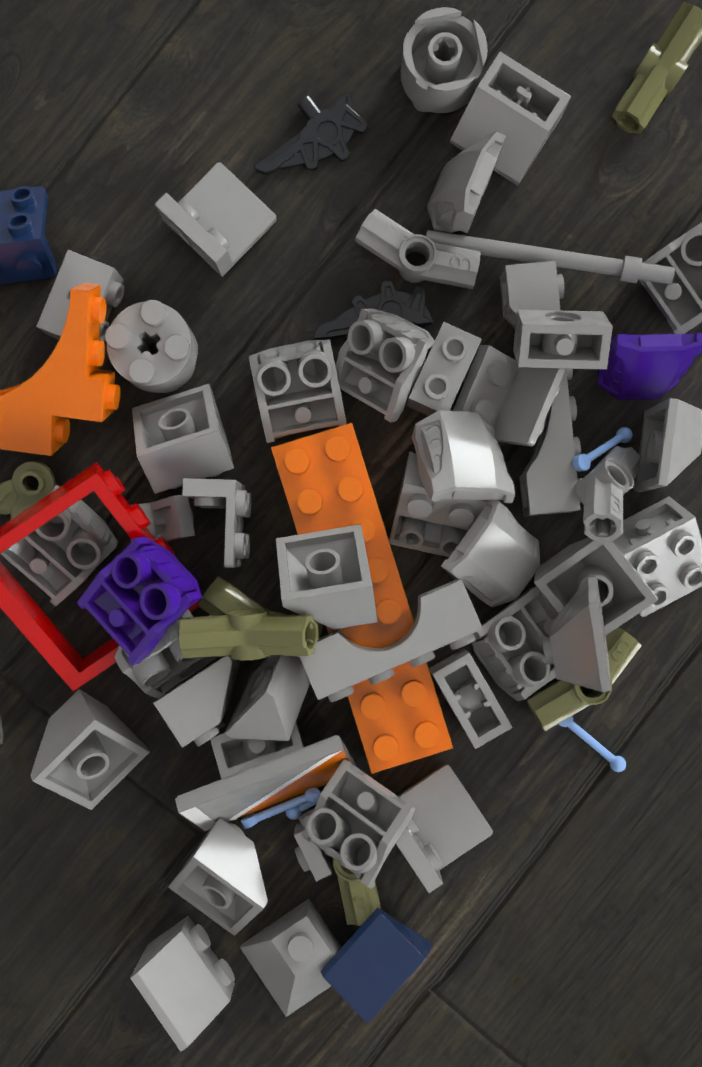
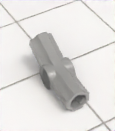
(393, 243)
(604, 490)

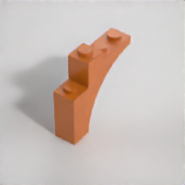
(65, 385)

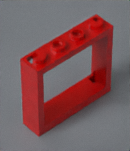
(23, 609)

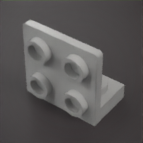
(218, 218)
(509, 396)
(238, 504)
(664, 550)
(442, 825)

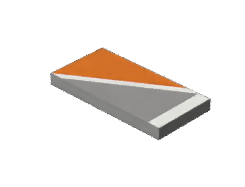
(264, 784)

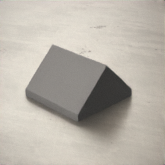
(270, 700)

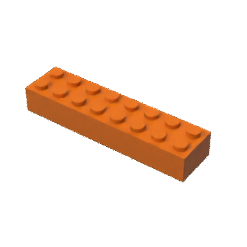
(332, 490)

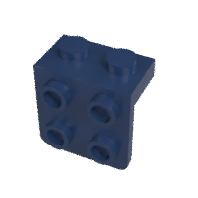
(23, 242)

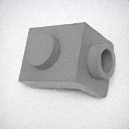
(170, 518)
(310, 855)

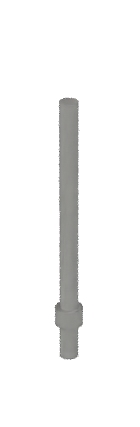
(628, 269)

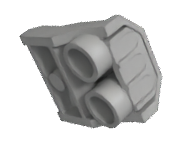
(463, 185)
(683, 298)
(382, 360)
(297, 388)
(461, 458)
(63, 550)
(495, 556)
(513, 645)
(164, 665)
(357, 822)

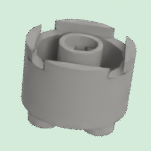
(442, 60)
(129, 344)

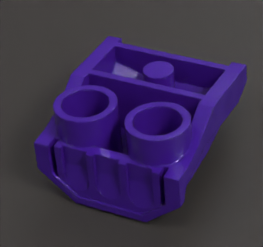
(647, 364)
(140, 596)

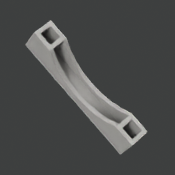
(549, 477)

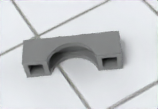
(442, 618)

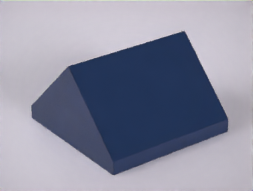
(375, 963)

